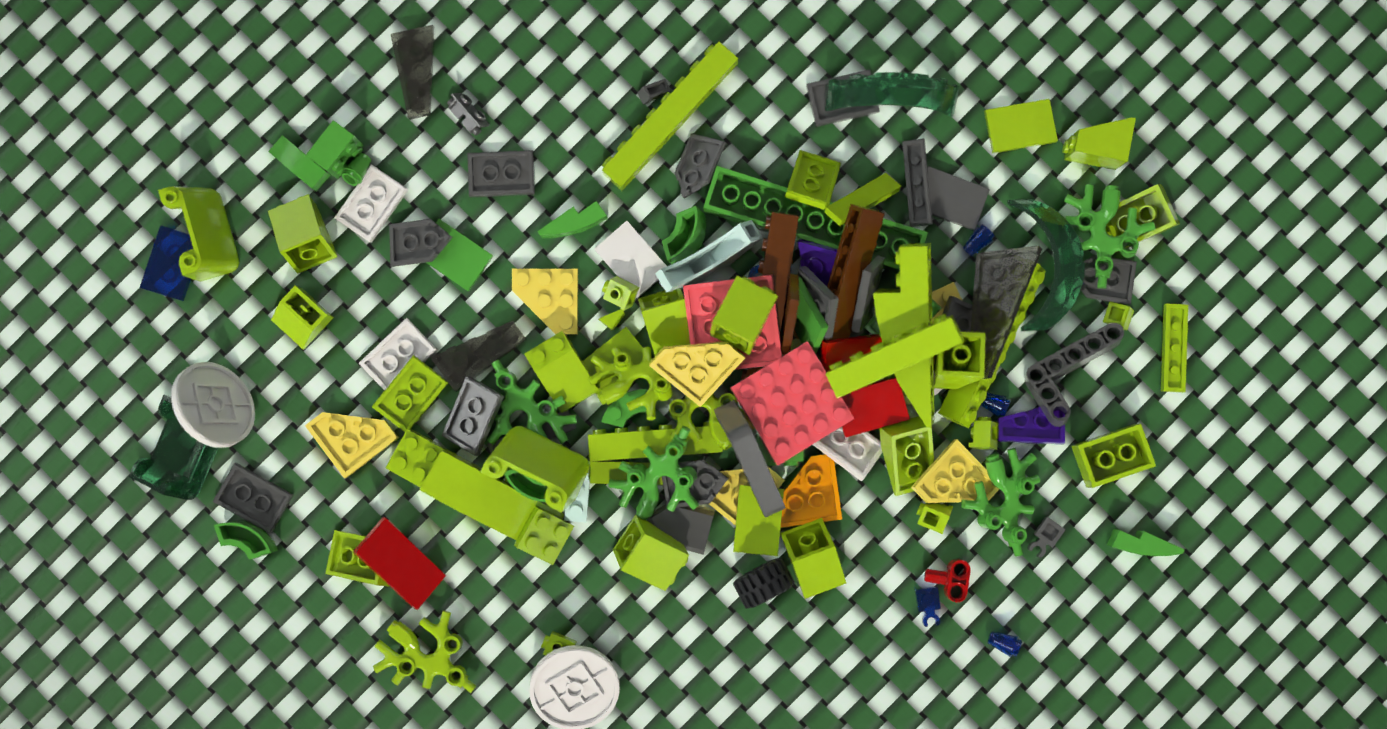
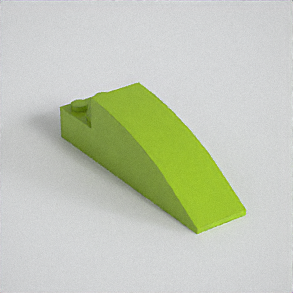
(903, 309)
(462, 486)

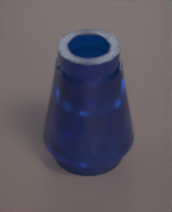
(978, 240)
(996, 404)
(1005, 643)

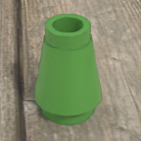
(356, 170)

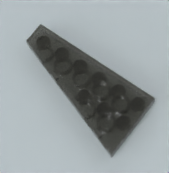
(997, 295)

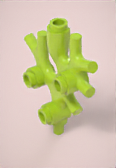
(628, 372)
(689, 406)
(432, 664)

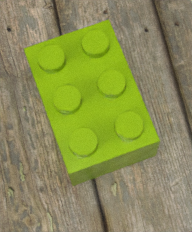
(1113, 455)

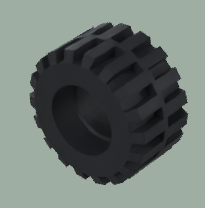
(763, 583)

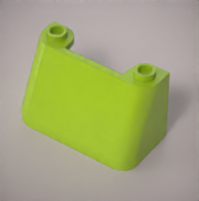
(209, 231)
(542, 461)

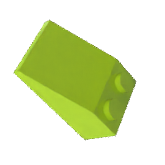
(1151, 206)
(561, 370)
(906, 452)
(348, 565)

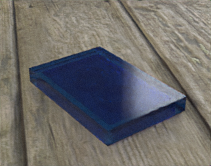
(163, 268)

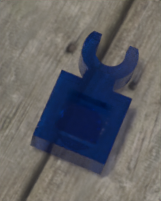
(927, 602)

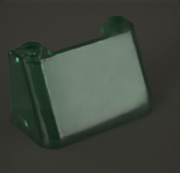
(178, 460)

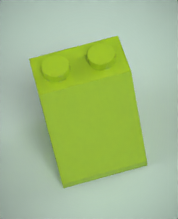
(1101, 145)
(301, 234)
(743, 314)
(665, 319)
(961, 363)
(650, 554)
(813, 558)

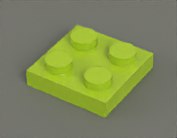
(544, 535)

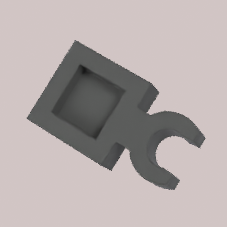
(1047, 534)

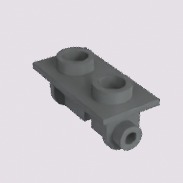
(460, 106)

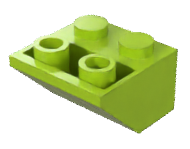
(300, 316)

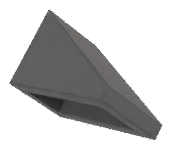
(652, 91)

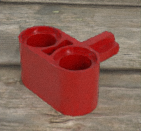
(950, 579)

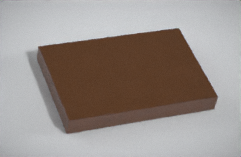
(790, 313)

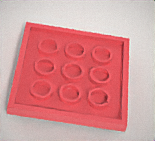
(702, 305)
(791, 403)

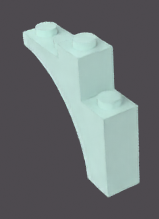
(710, 258)

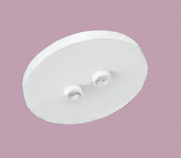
(213, 404)
(574, 687)

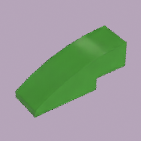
(299, 163)
(573, 222)
(1142, 544)

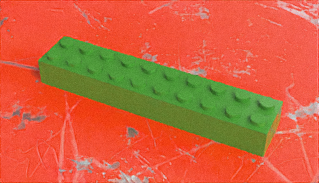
(749, 198)

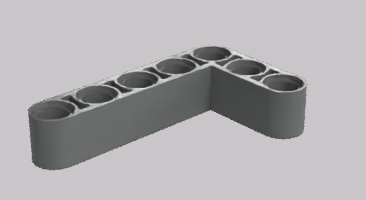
(1067, 365)
(750, 458)

